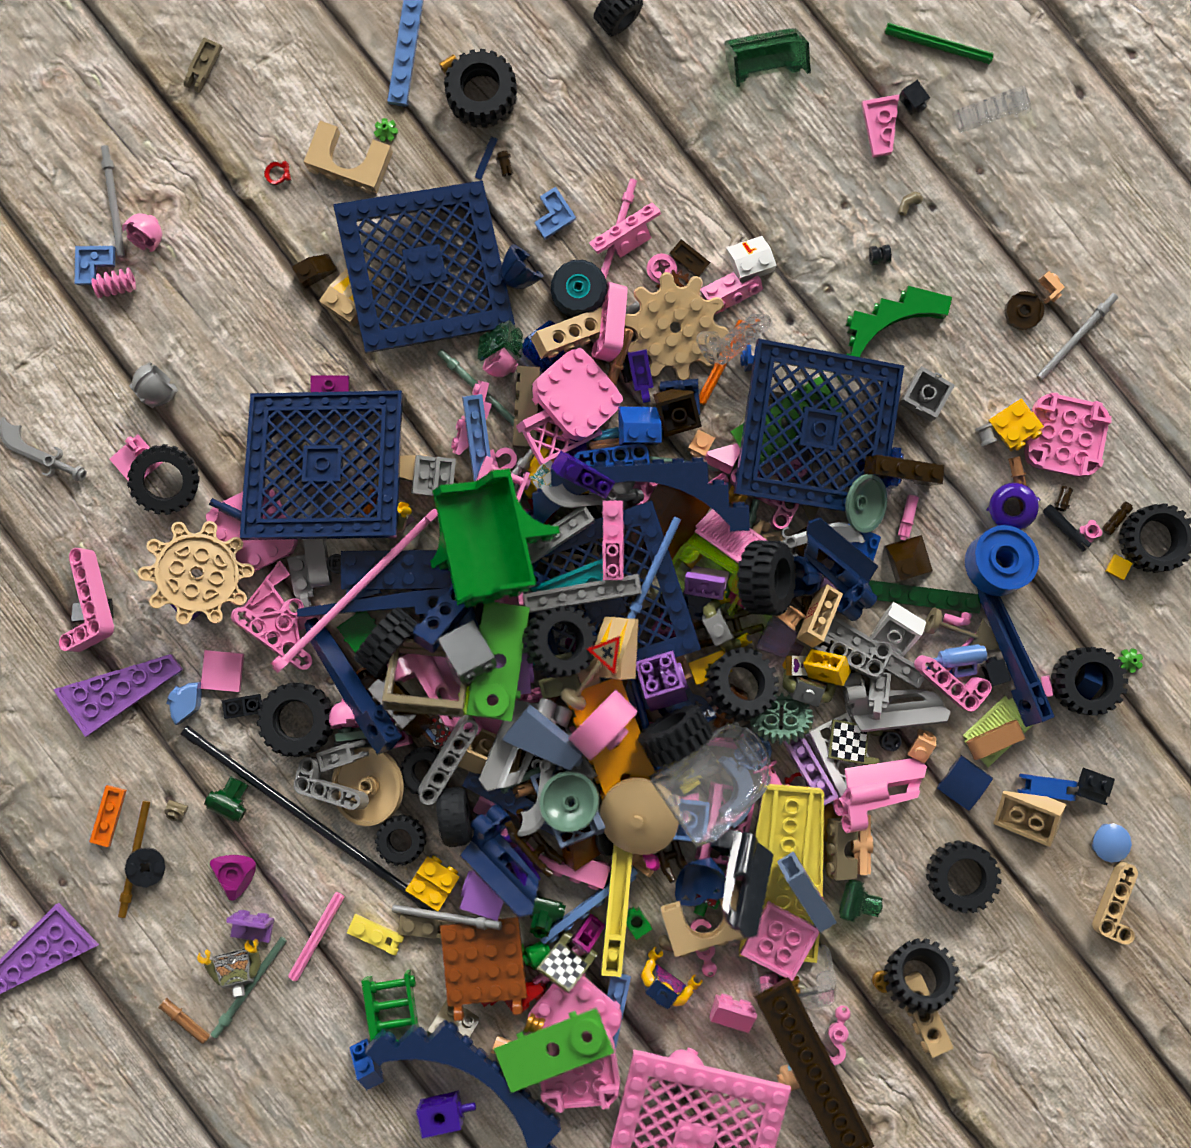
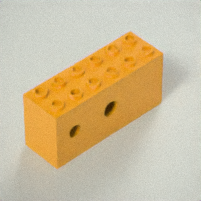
(626, 759)

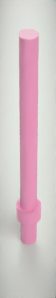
(627, 200)

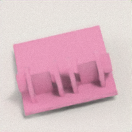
(128, 453)

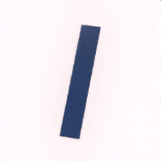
(486, 157)

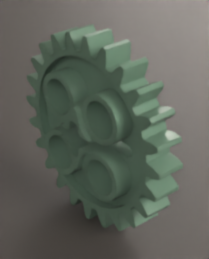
(796, 720)

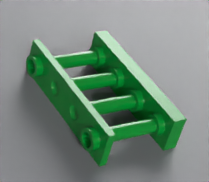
(373, 1007)

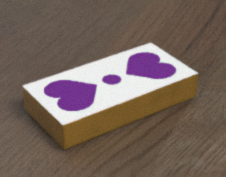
(795, 665)

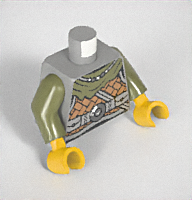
(720, 629)
(233, 968)

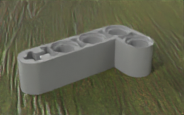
(867, 661)
(331, 789)

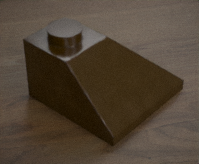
(677, 411)
(908, 558)

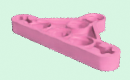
(269, 625)

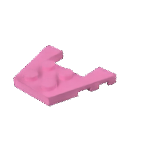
(268, 599)

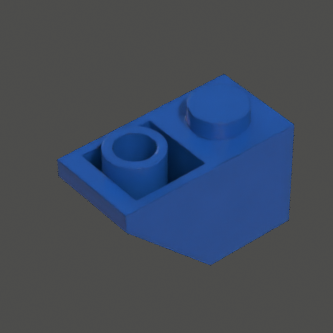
(367, 1071)

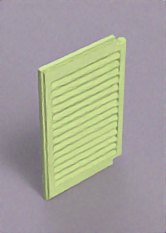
(999, 714)

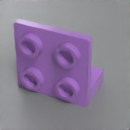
(706, 582)
(251, 926)

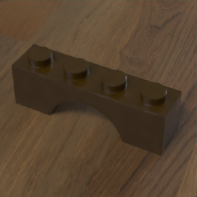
(898, 468)

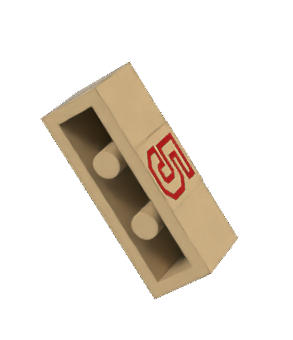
(819, 616)

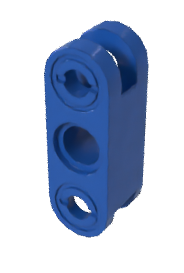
(1047, 787)

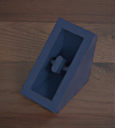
(1089, 680)

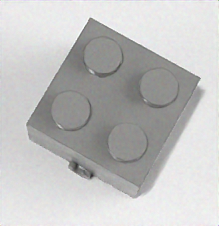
(926, 394)

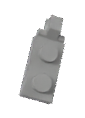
(300, 579)
(879, 694)

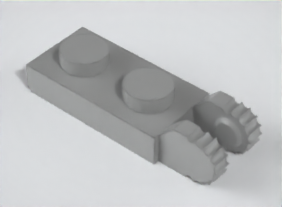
(340, 756)

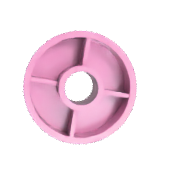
(604, 726)

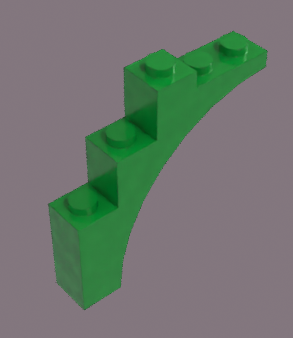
(914, 304)

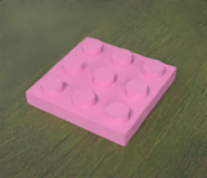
(781, 941)

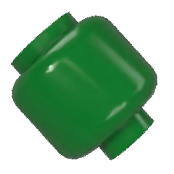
(535, 954)

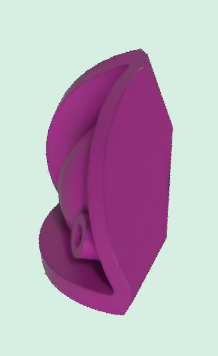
(233, 874)

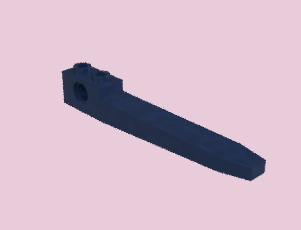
(414, 599)
(1029, 691)
(371, 718)

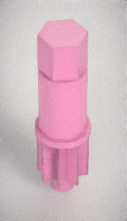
(908, 517)

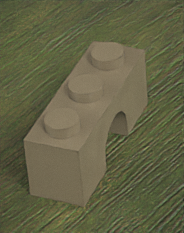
(838, 864)

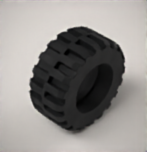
(476, 65)
(766, 577)
(270, 722)

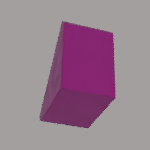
(588, 933)

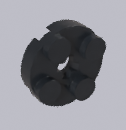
(145, 878)

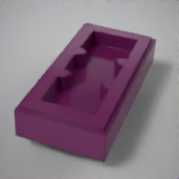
(330, 383)

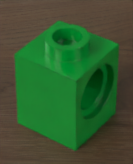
(643, 928)

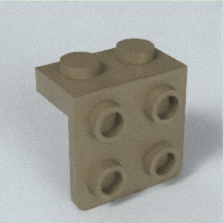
(465, 1026)

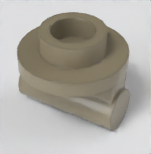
(175, 810)

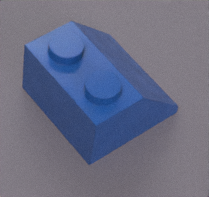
(639, 426)

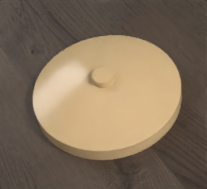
(376, 777)
(637, 817)

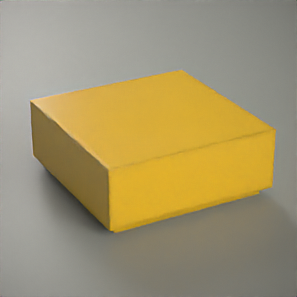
(1118, 567)

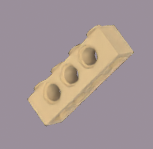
(546, 345)
(940, 1041)

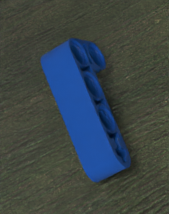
(610, 452)

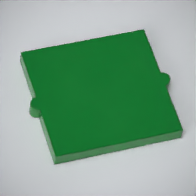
(357, 629)

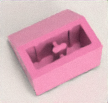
(733, 1013)

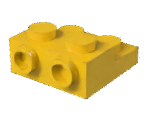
(1017, 425)
(433, 883)

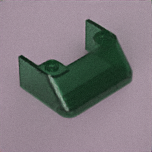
(766, 52)

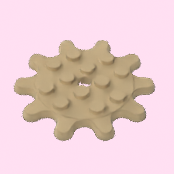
(669, 306)
(201, 552)

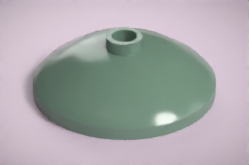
(866, 503)
(556, 798)

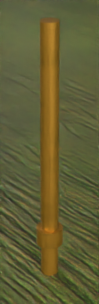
(126, 896)

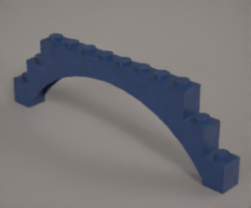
(679, 474)
(451, 1048)

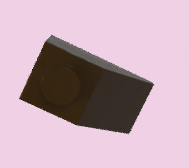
(314, 269)

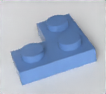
(559, 214)
(89, 258)

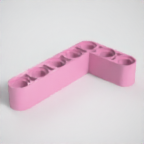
(93, 603)

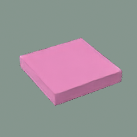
(222, 671)

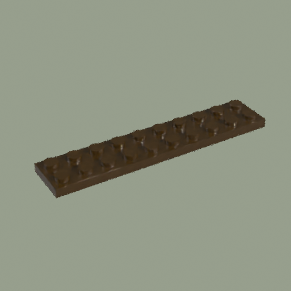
(812, 1066)

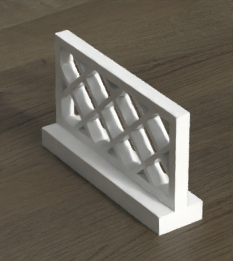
(820, 750)

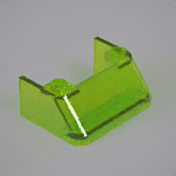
(697, 545)

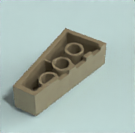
(523, 404)

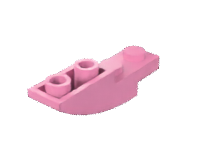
(460, 443)
(613, 540)

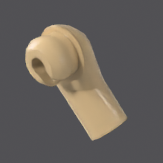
(761, 526)

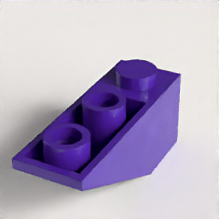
(582, 474)

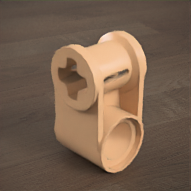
(791, 617)

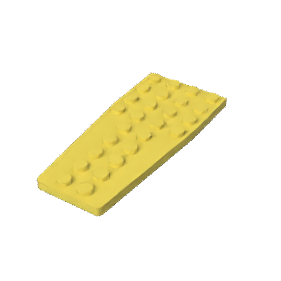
(789, 822)

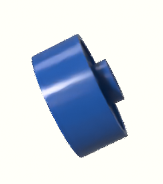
(1013, 549)

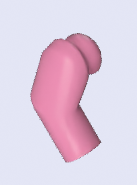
(957, 621)

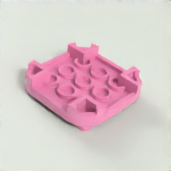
(576, 394)
(1071, 435)
(254, 552)
(583, 997)
(583, 1086)

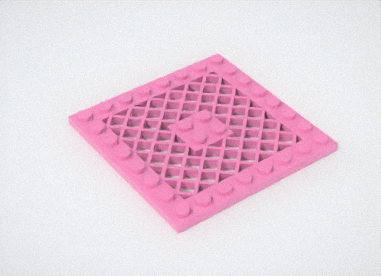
(689, 1131)

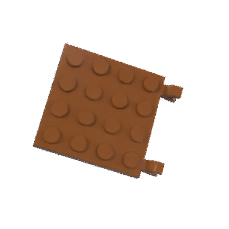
(483, 965)

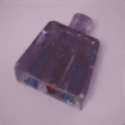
(778, 639)

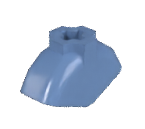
(184, 701)

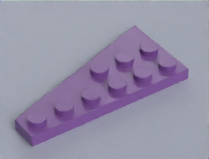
(106, 696)
(45, 946)

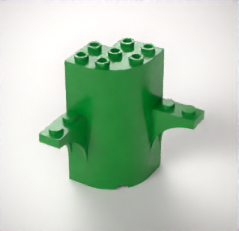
(486, 538)

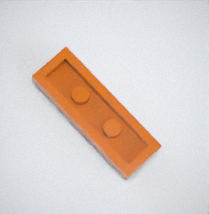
(108, 816)

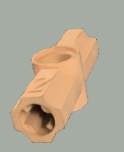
(862, 850)

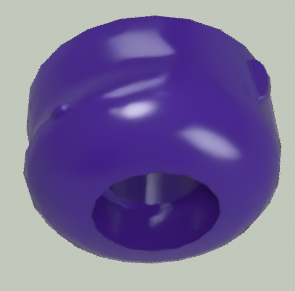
(1019, 491)

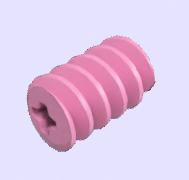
(113, 284)

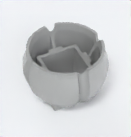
(152, 386)

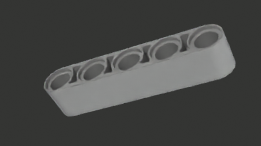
(316, 552)
(447, 769)

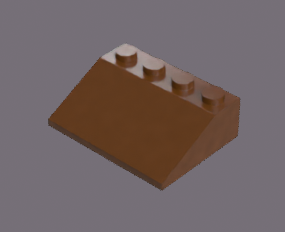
(671, 503)

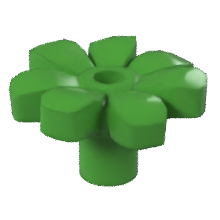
(385, 130)
(1131, 660)

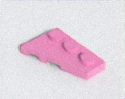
(880, 121)

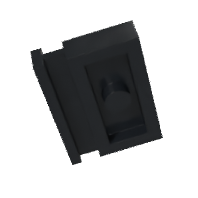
(1094, 786)

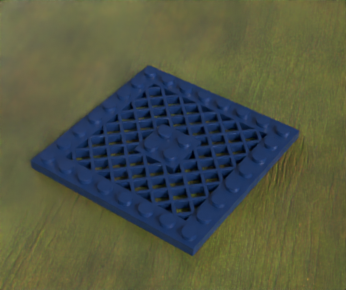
(423, 265)
(818, 426)
(322, 465)
(645, 517)

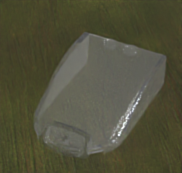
(716, 783)

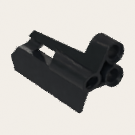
(754, 864)

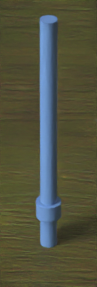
(636, 606)

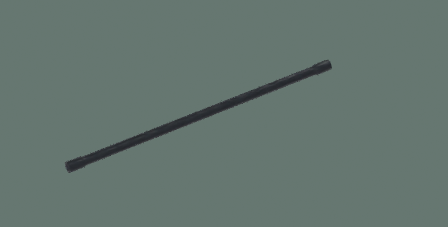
(197, 739)

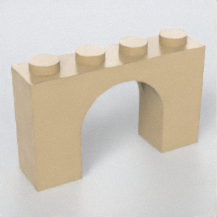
(366, 175)
(686, 940)

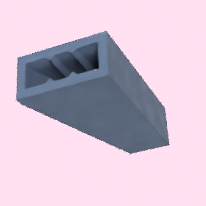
(544, 739)
(806, 892)

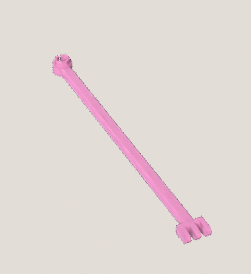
(279, 663)

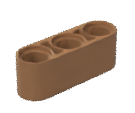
(995, 739)

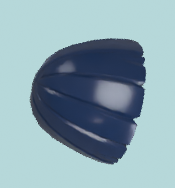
(515, 271)
(807, 577)

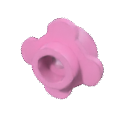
(1096, 531)

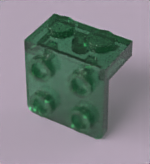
(503, 336)

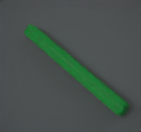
(939, 43)

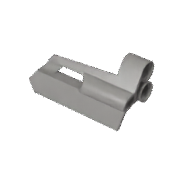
(897, 715)
(502, 754)

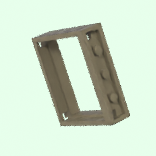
(419, 704)

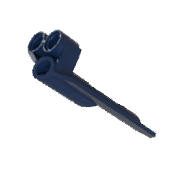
(850, 571)
(488, 858)

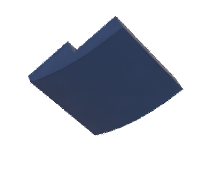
(965, 783)

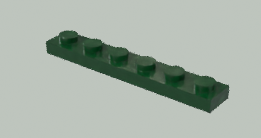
(926, 597)

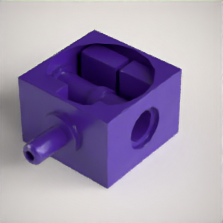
(452, 1111)

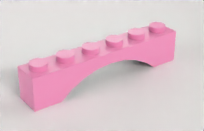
(593, 873)

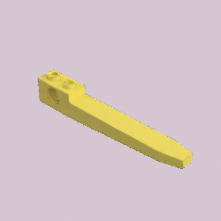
(616, 913)

